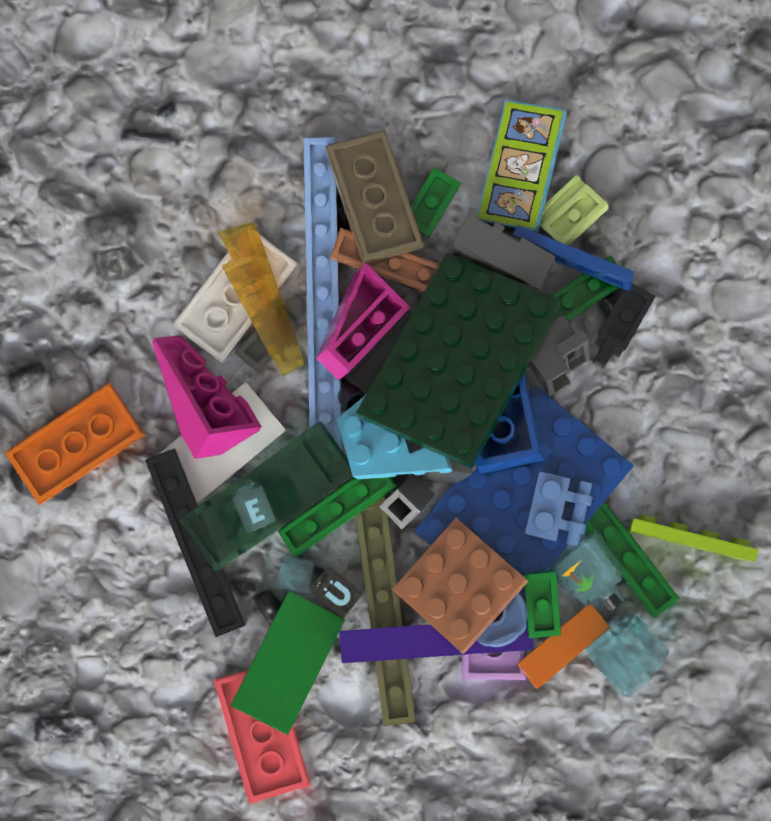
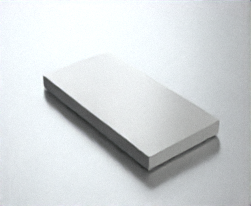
(215, 313)
(211, 472)

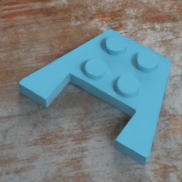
(381, 453)

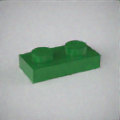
(433, 200)
(542, 604)

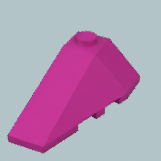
(204, 408)

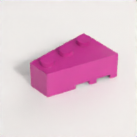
(360, 322)

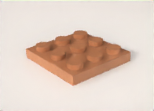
(460, 585)

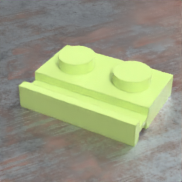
(571, 211)

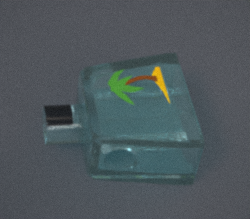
(591, 572)

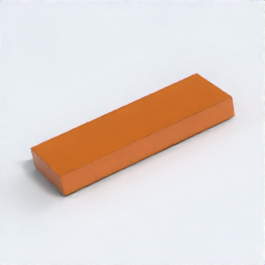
(558, 651)

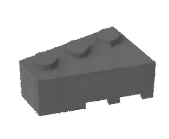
(501, 252)

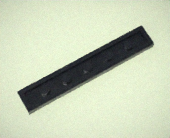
(211, 585)

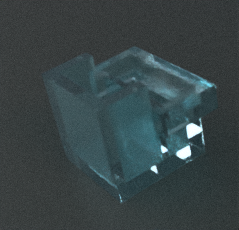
(628, 655)

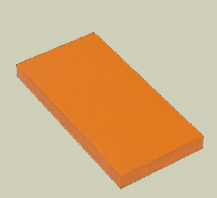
(74, 443)

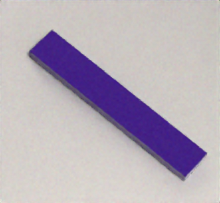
(411, 642)

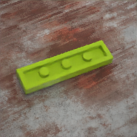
(706, 541)

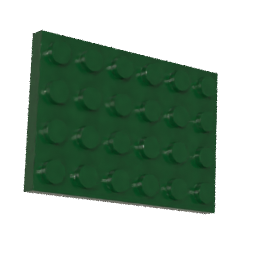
(459, 359)

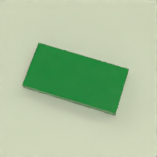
(287, 662)

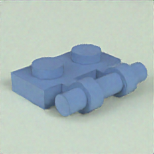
(548, 507)

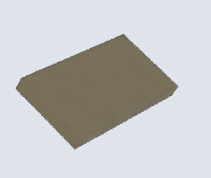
(374, 197)

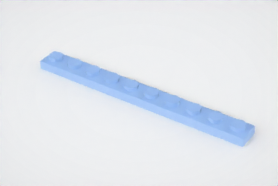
(321, 280)

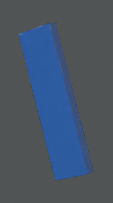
(579, 259)

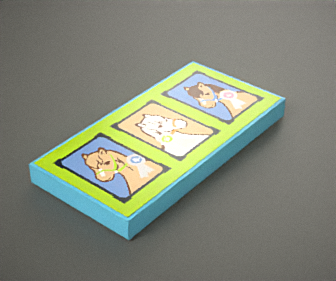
(521, 165)

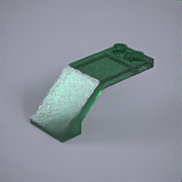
(292, 483)

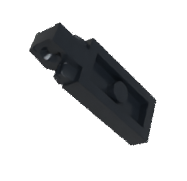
(622, 323)

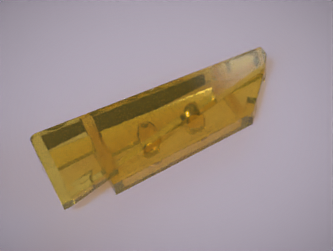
(260, 295)

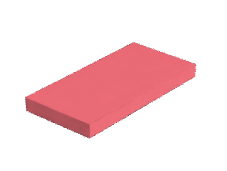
(265, 757)

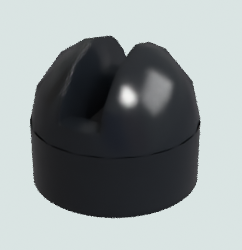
(346, 394)

